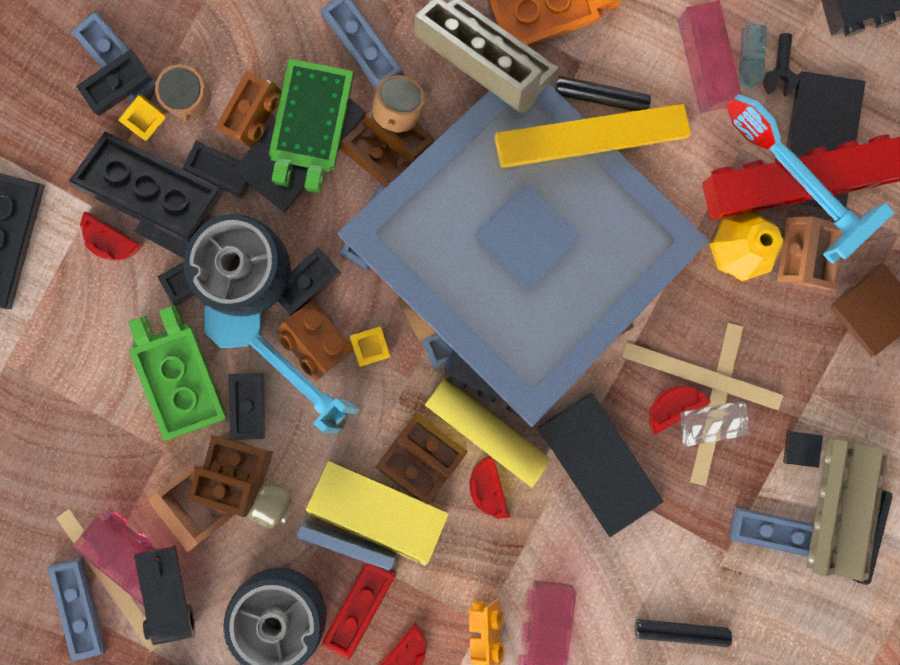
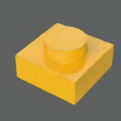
(142, 117)
(370, 346)

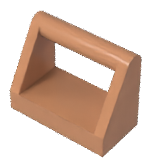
(800, 252)
(177, 518)

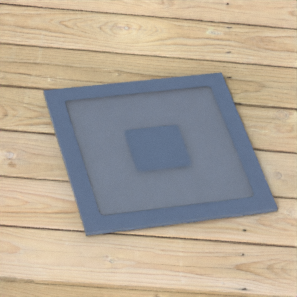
(525, 261)

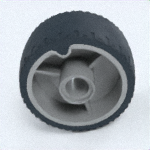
(256, 281)
(279, 595)

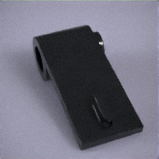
(164, 597)

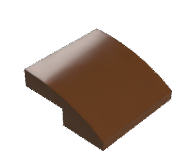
(385, 152)
(872, 309)
(421, 459)
(230, 476)

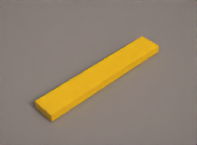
(592, 135)

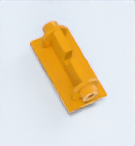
(488, 622)

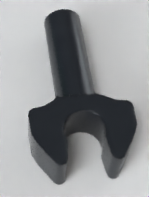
(782, 68)

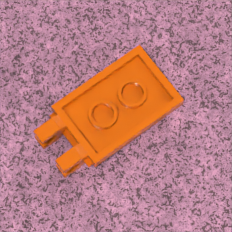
(545, 19)

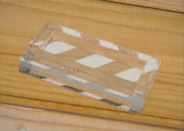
(714, 423)

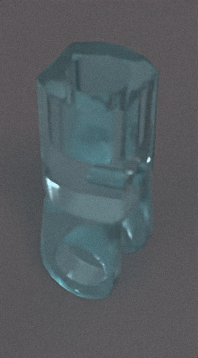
(752, 55)

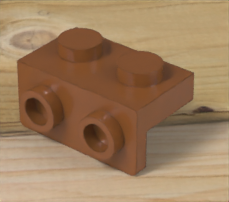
(249, 109)
(313, 340)

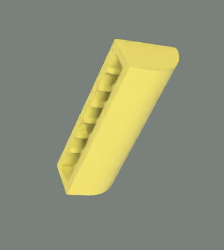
(488, 432)
(377, 513)

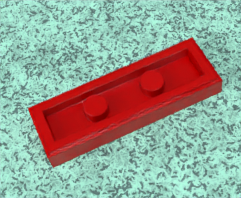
(358, 610)

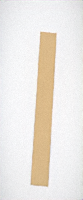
(725, 367)
(702, 376)
(120, 596)

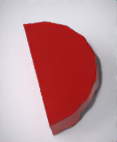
(106, 240)
(669, 403)
(487, 489)
(409, 649)

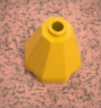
(746, 245)

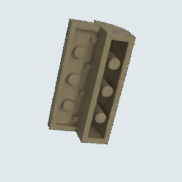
(484, 51)
(847, 509)

